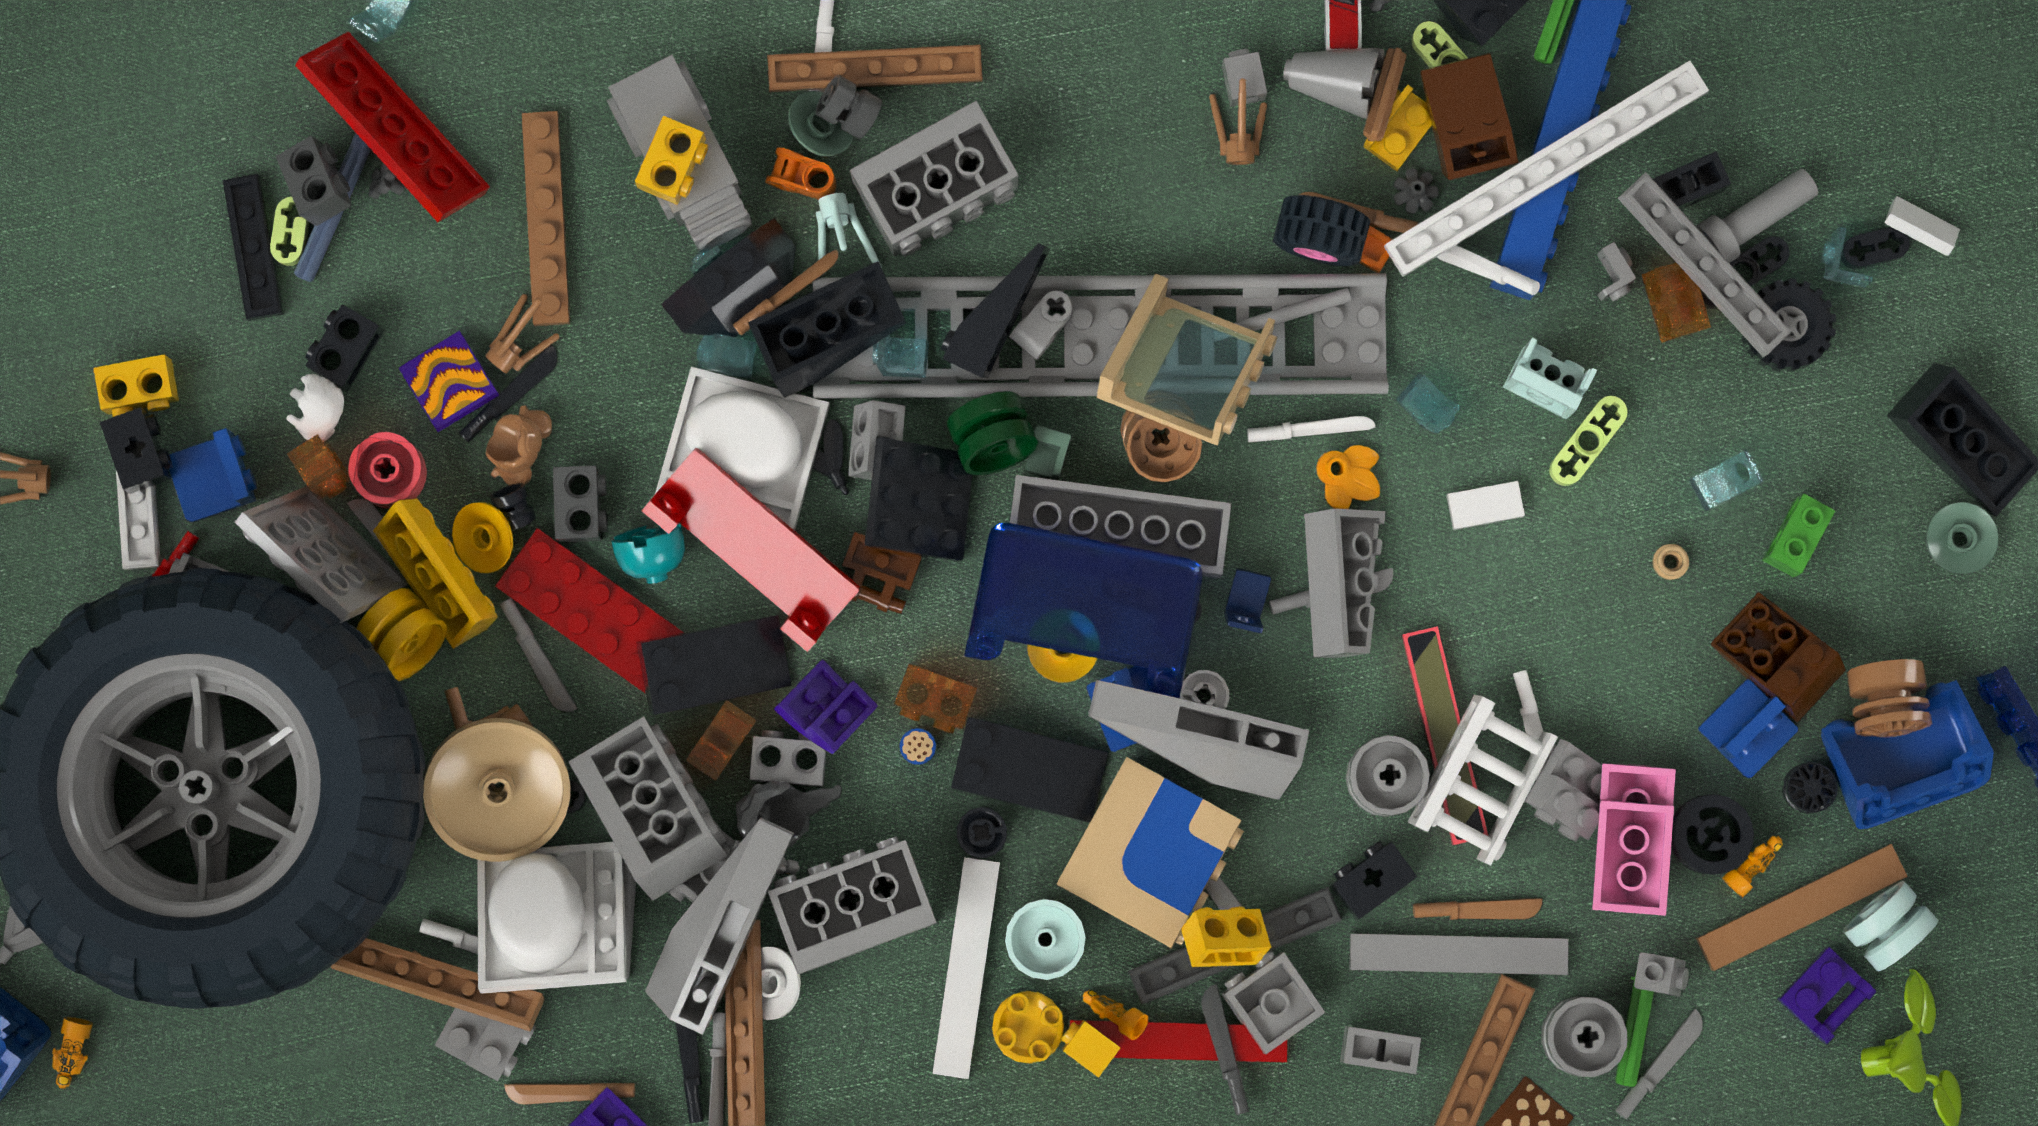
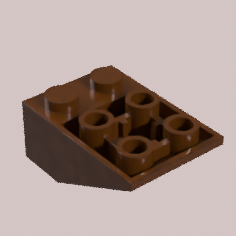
(1468, 117)
(1779, 656)

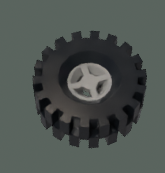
(1805, 316)

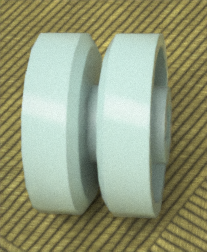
(1890, 926)
(1066, 944)

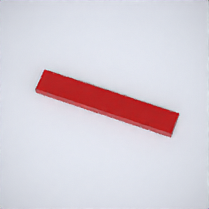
(1184, 1042)

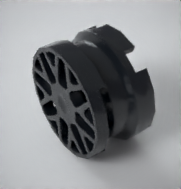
(1810, 788)
(981, 832)

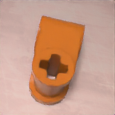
(794, 173)

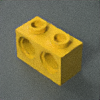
(662, 158)
(136, 376)
(1225, 937)
(1089, 1047)

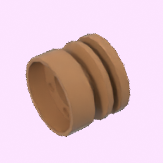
(1158, 455)
(1890, 706)

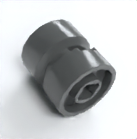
(846, 105)

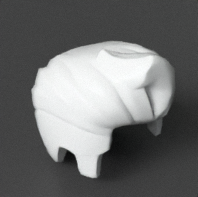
(321, 407)

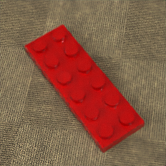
(392, 126)
(583, 605)

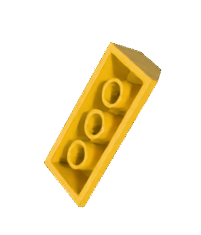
(435, 570)

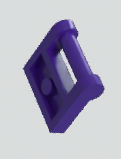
(1817, 986)

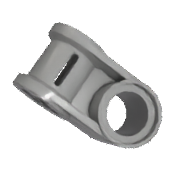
(1040, 329)

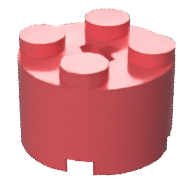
(377, 453)

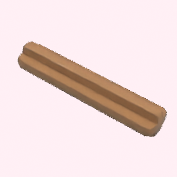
(1384, 94)

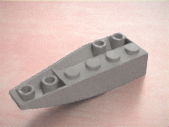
(1205, 739)
(715, 930)

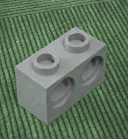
(872, 421)
(787, 768)
(1380, 1050)

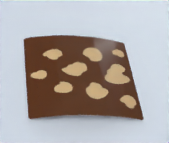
(1529, 1107)

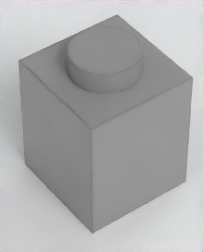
(1247, 66)

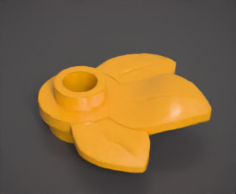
(1353, 479)

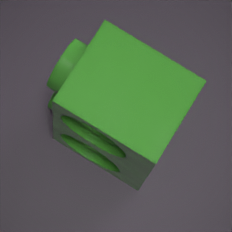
(1798, 535)

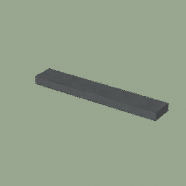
(1282, 926)

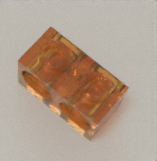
(1675, 302)
(320, 467)
(938, 690)
(721, 740)

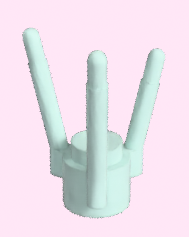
(835, 212)

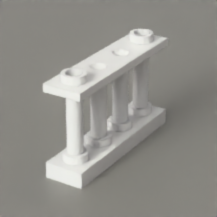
(1447, 781)

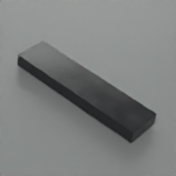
(252, 247)

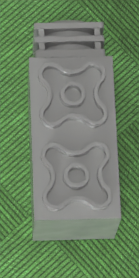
(665, 88)

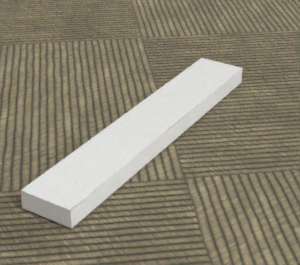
(966, 968)

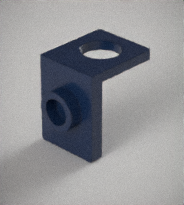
(1247, 600)

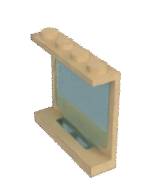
(1184, 365)

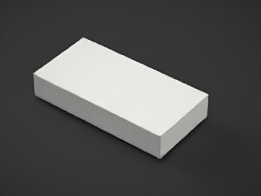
(1922, 226)
(1485, 505)

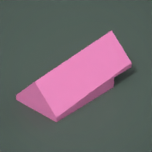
(1634, 839)

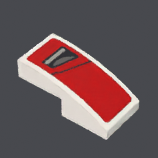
(1342, 24)

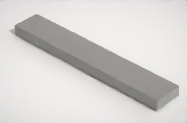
(1704, 264)
(1458, 954)

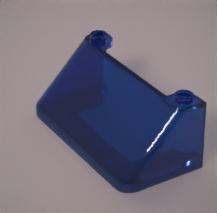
(1086, 601)

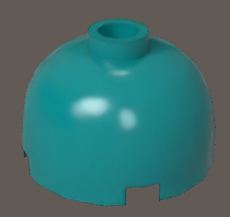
(649, 552)

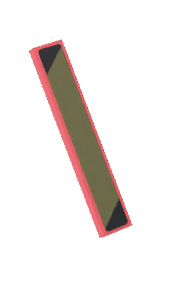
(1440, 716)

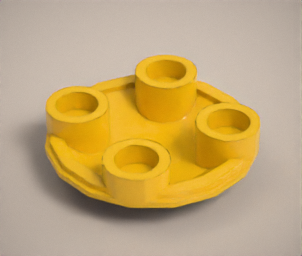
(1028, 1027)

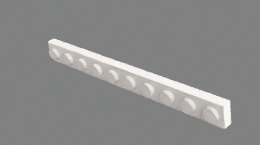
(1546, 168)

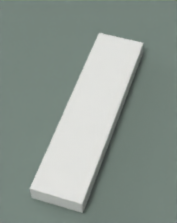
(138, 525)

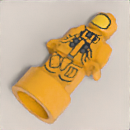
(1758, 860)
(1130, 1022)
(68, 1058)

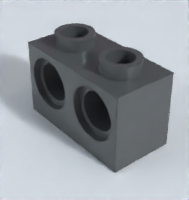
(309, 183)
(569, 505)

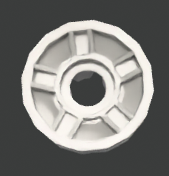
(1206, 680)

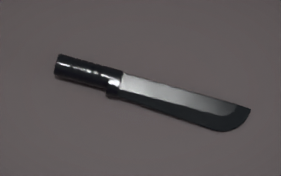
(512, 393)
(690, 1066)

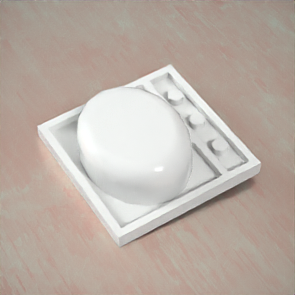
(750, 434)
(552, 919)

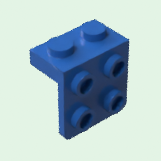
(212, 477)

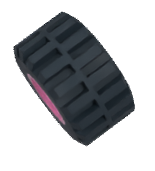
(1321, 230)

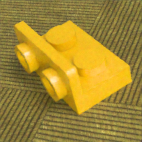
(1404, 131)

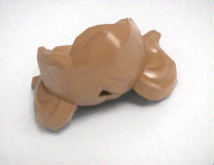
(517, 444)

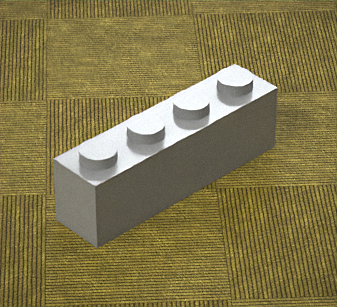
(1341, 579)

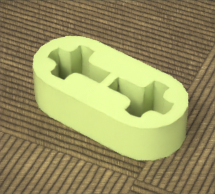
(281, 231)

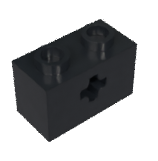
(1695, 181)
(121, 437)
(1363, 898)

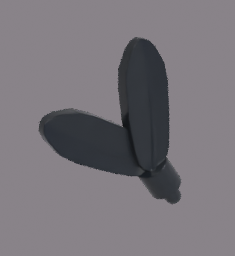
(831, 460)

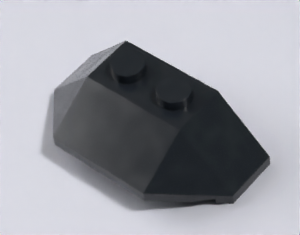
(734, 283)

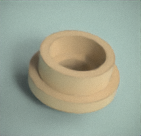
(1678, 553)

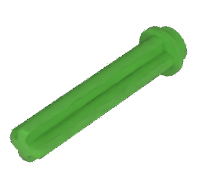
(1553, 31)
(1636, 1028)

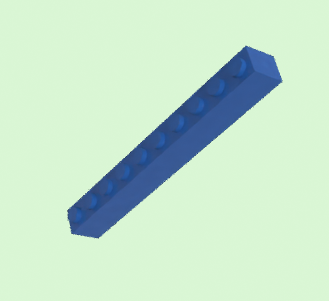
(1569, 106)

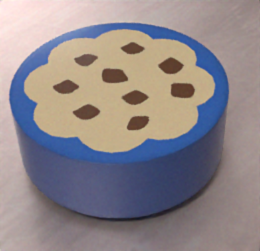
(917, 746)

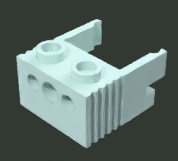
(1544, 392)

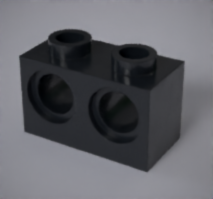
(352, 351)

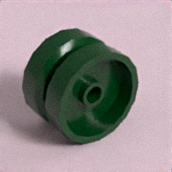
(992, 433)

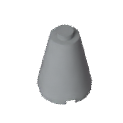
(1337, 77)

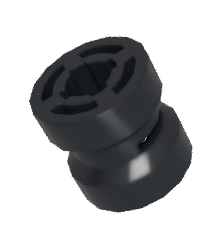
(513, 505)

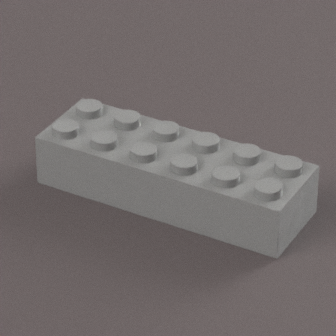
(1127, 518)

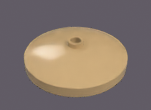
(503, 820)

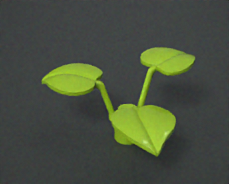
(1904, 1056)

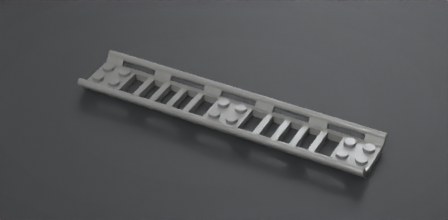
(1346, 337)

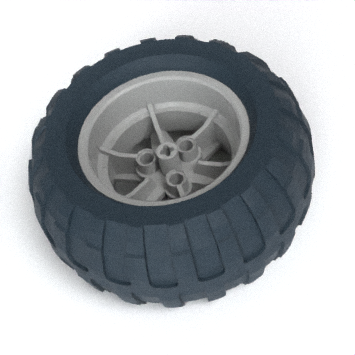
(336, 857)

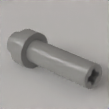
(1758, 214)

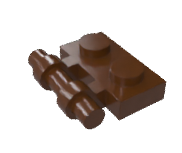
(882, 564)

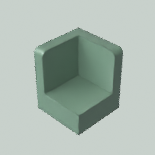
(1049, 454)

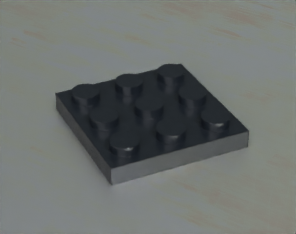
(918, 500)

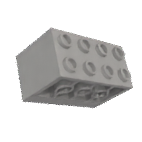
(931, 157)
(650, 807)
(848, 931)

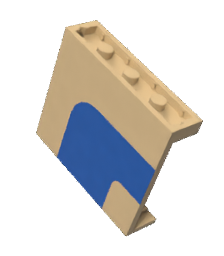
(1150, 853)

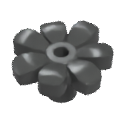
(383, 182)
(1411, 196)

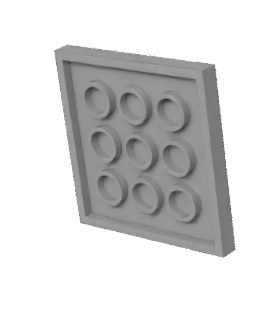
(321, 552)

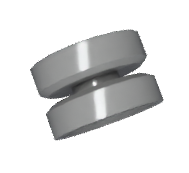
(1408, 771)
(1605, 1042)

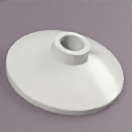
(778, 999)

